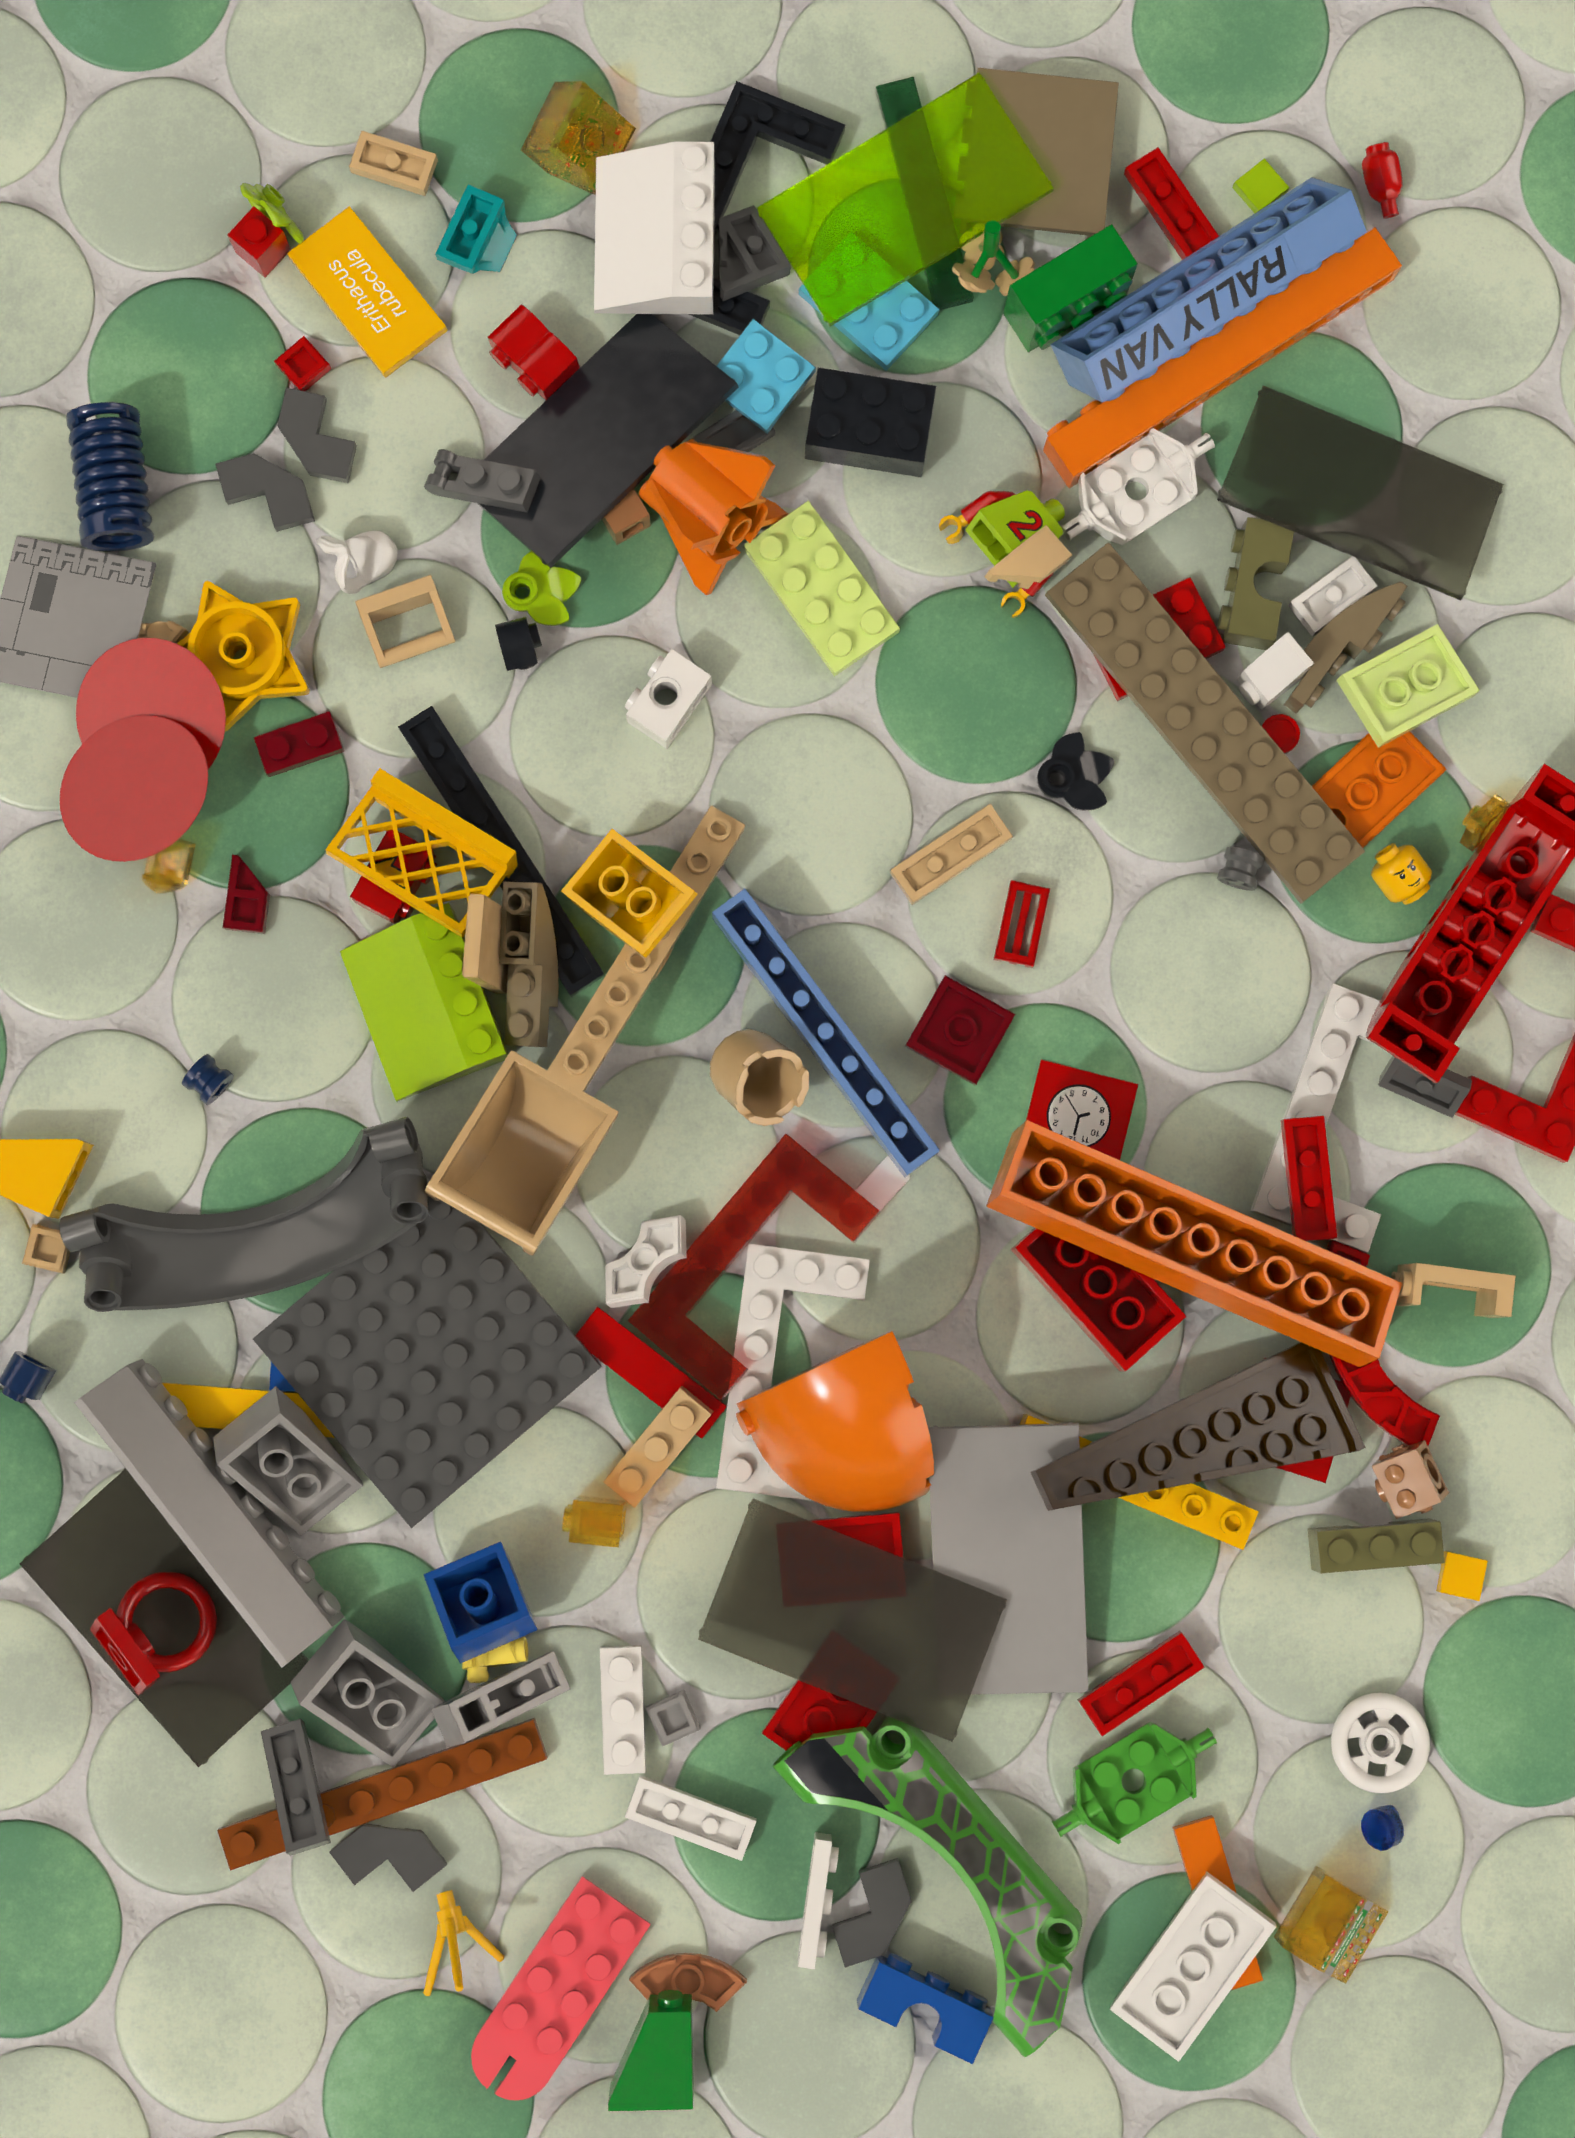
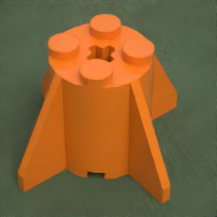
(710, 503)

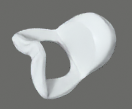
(370, 553)

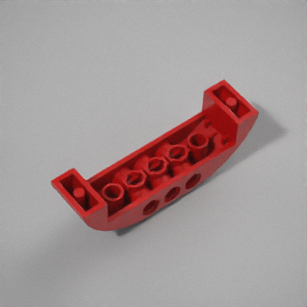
(1477, 926)

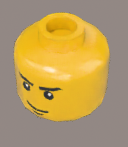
(1401, 873)

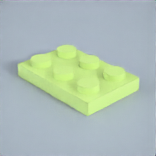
(1407, 685)

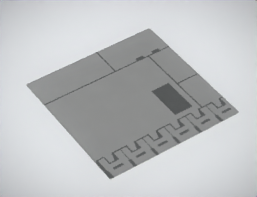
(65, 611)

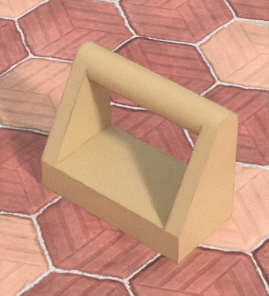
(398, 601)

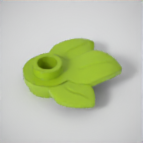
(270, 203)
(547, 590)

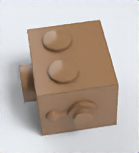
(1409, 1480)

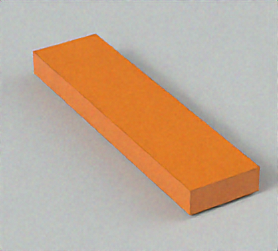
(1203, 1853)

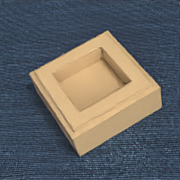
(46, 1249)

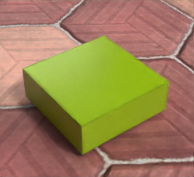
(1260, 186)

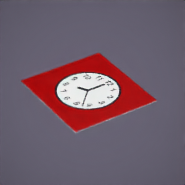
(1083, 1106)

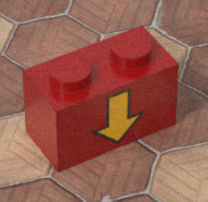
(379, 900)

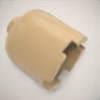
(759, 1076)

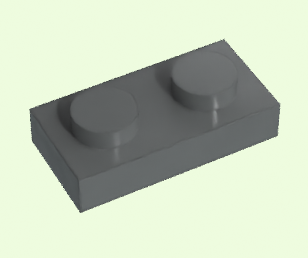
(1442, 1096)

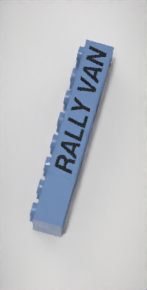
(1209, 289)

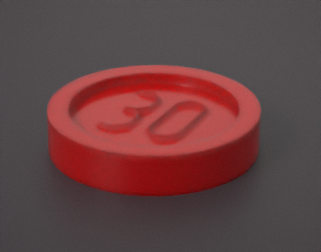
(1283, 731)

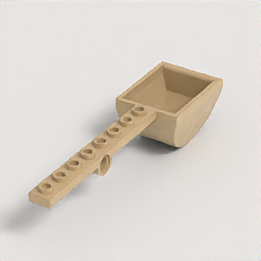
(539, 1125)

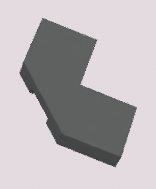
(319, 454)
(254, 477)
(406, 1850)
(872, 1932)

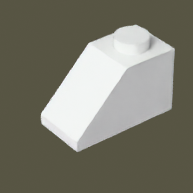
(1274, 672)

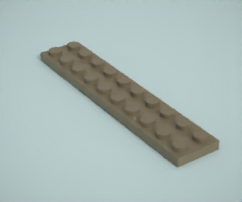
(1204, 722)

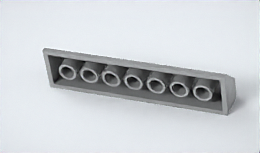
(211, 1510)

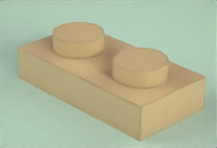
(393, 163)

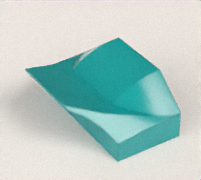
(477, 234)

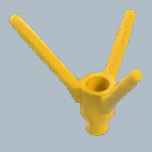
(451, 1923)

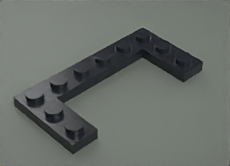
(744, 119)

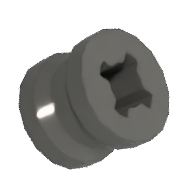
(1241, 868)

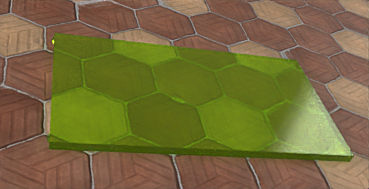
(904, 199)

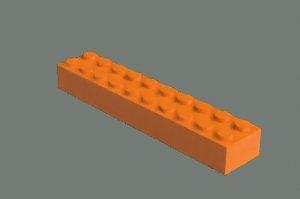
(1194, 1244)

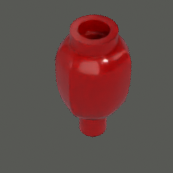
(1383, 177)

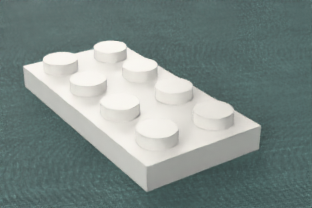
(1193, 1966)

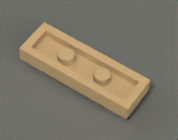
(951, 854)
(658, 1446)

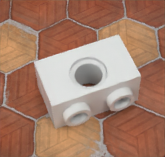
(665, 721)

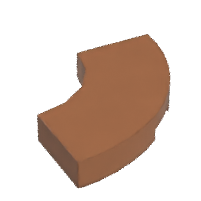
(690, 1973)

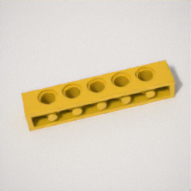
(1191, 1507)

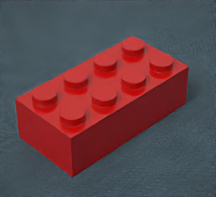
(1109, 1302)

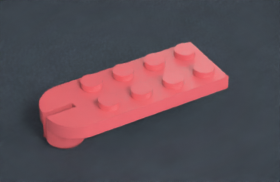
(556, 1991)

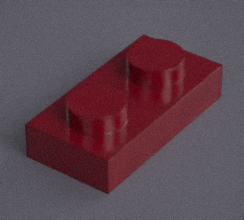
(299, 744)

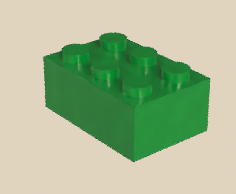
(1070, 289)

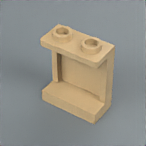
(1493, 1290)

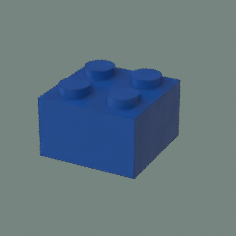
(480, 1602)

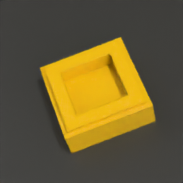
(1462, 1576)

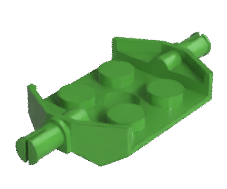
(1167, 1773)

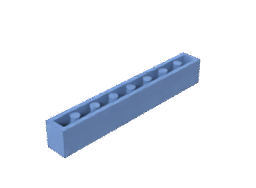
(825, 1033)

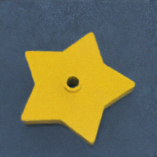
(259, 628)

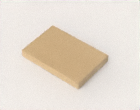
(483, 945)

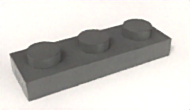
(295, 1787)

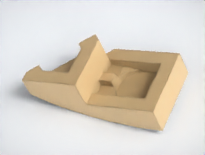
(1031, 560)

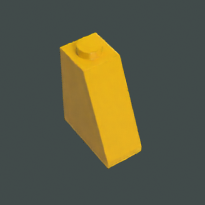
(41, 1172)

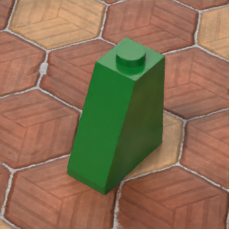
(658, 2058)

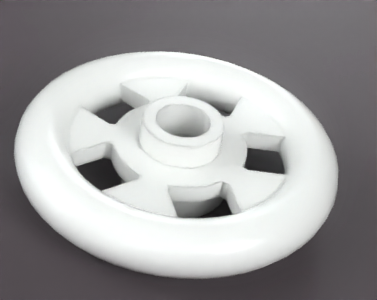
(1356, 1767)

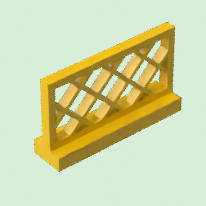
(433, 820)

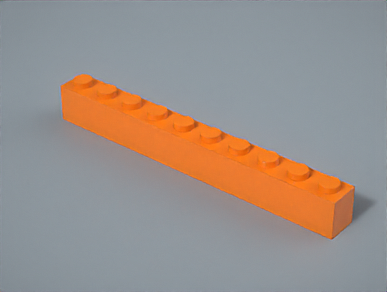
(1222, 358)

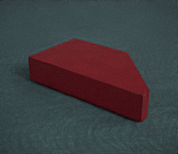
(246, 900)

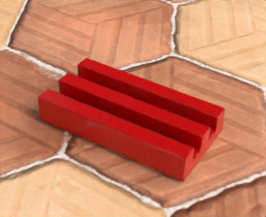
(1014, 957)

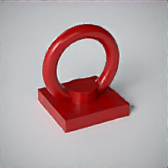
(132, 1649)

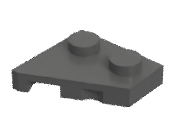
(747, 254)

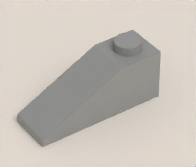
(500, 1699)

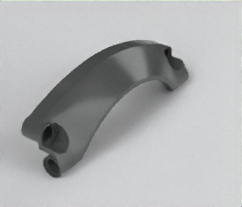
(194, 1260)

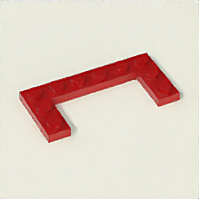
(1541, 1128)

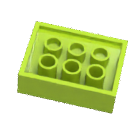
(420, 1007)

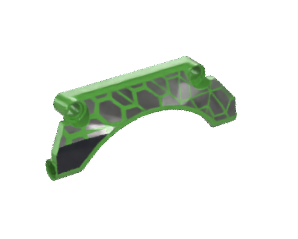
(931, 1800)

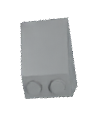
(285, 1461)
(366, 1693)

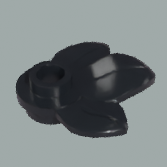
(1080, 772)

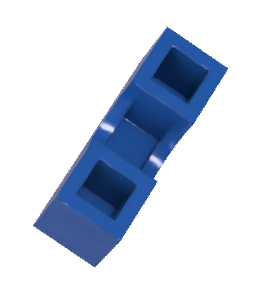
(895, 1987)

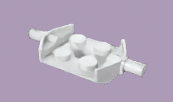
(1158, 464)

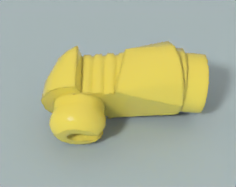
(507, 1654)

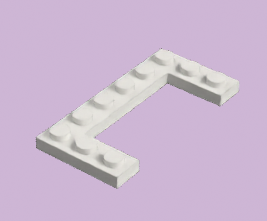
(1340, 1023)
(765, 1278)

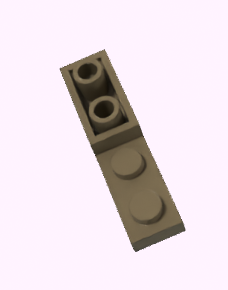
(1348, 632)
(532, 962)

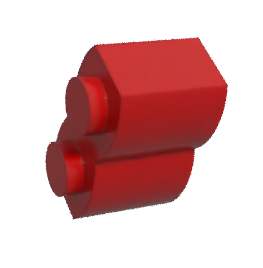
(532, 352)

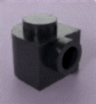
(518, 643)

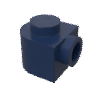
(25, 1378)

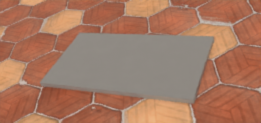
(1003, 1539)

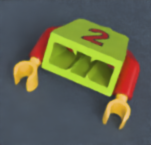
(1001, 523)

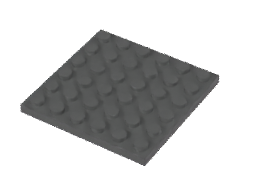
(427, 1357)

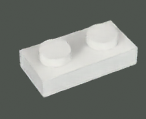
(1332, 595)

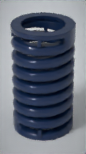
(109, 477)

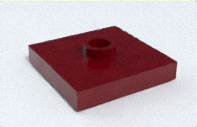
(960, 1030)

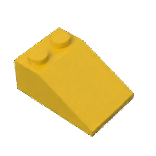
(628, 893)

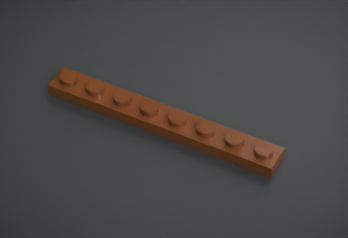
(394, 1789)

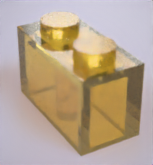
(595, 1521)

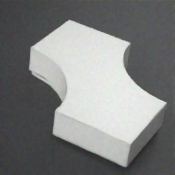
(633, 1275)

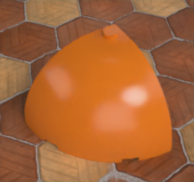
(846, 1430)

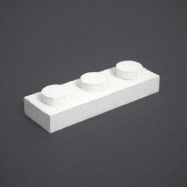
(622, 1709)
(690, 1818)
(817, 1901)

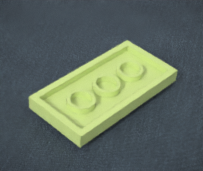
(821, 588)

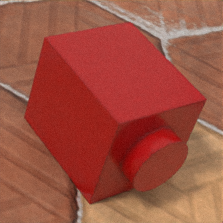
(259, 241)

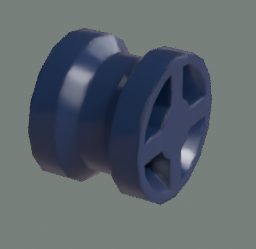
(207, 1079)

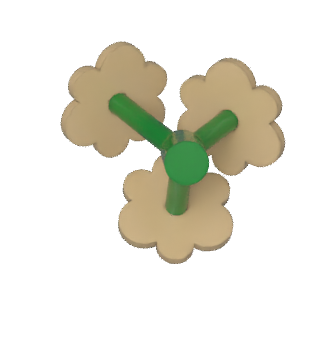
(983, 253)

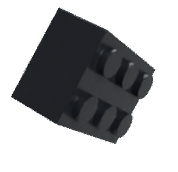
(869, 422)

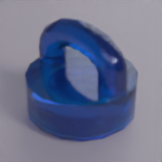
(1382, 1827)

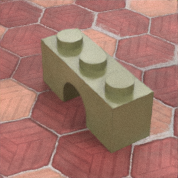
(1249, 617)
(1376, 1546)

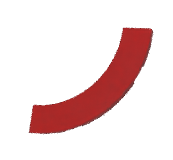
(1376, 1392)

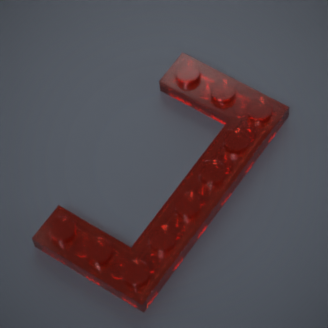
(782, 1172)

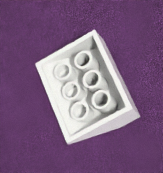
(655, 230)

